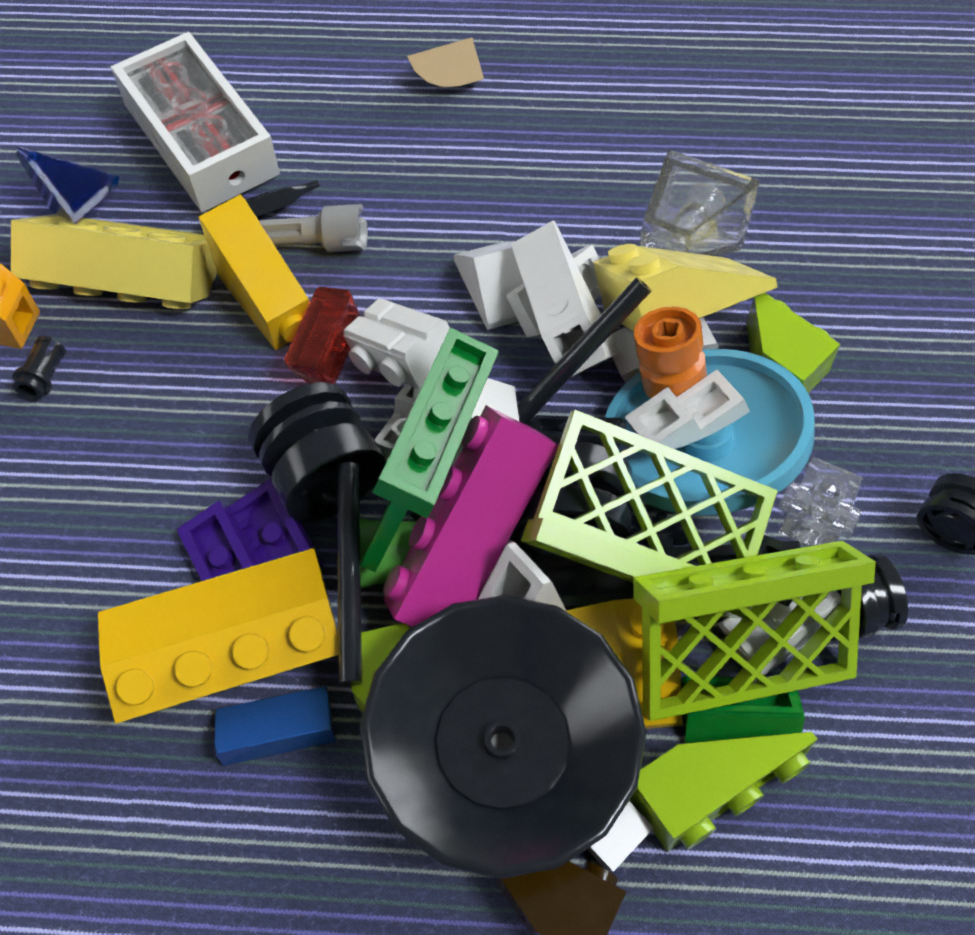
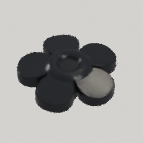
(668, 536)

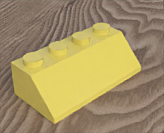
(112, 258)

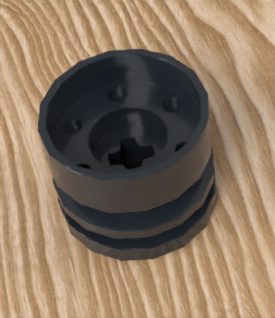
(304, 440)

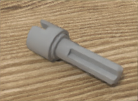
(335, 228)

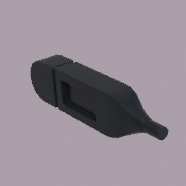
(279, 197)

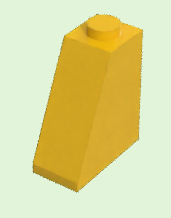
(254, 270)

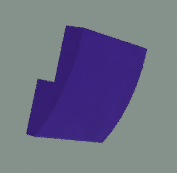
(243, 534)

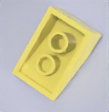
(678, 280)

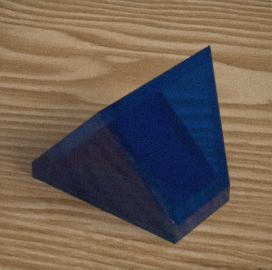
(66, 185)

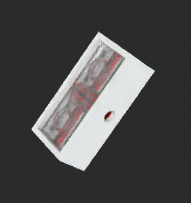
(196, 121)

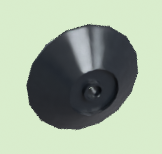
(513, 672)

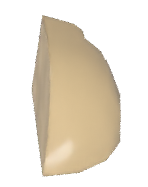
(448, 64)

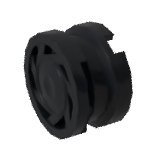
(950, 513)
(882, 599)

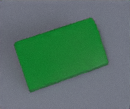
(746, 719)

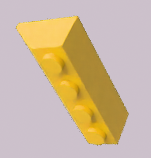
(215, 635)

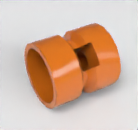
(669, 350)

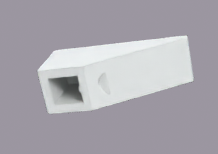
(558, 294)

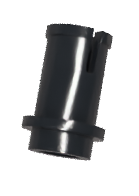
(34, 377)

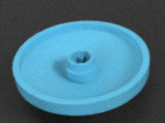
(763, 445)

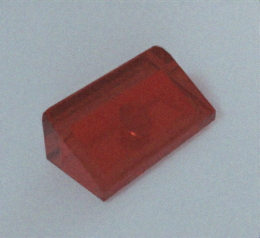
(319, 343)

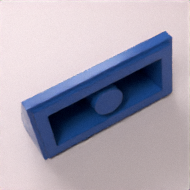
(273, 726)

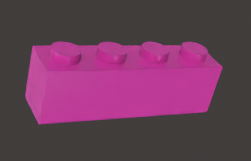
(471, 517)

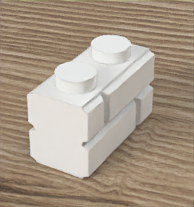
(395, 342)

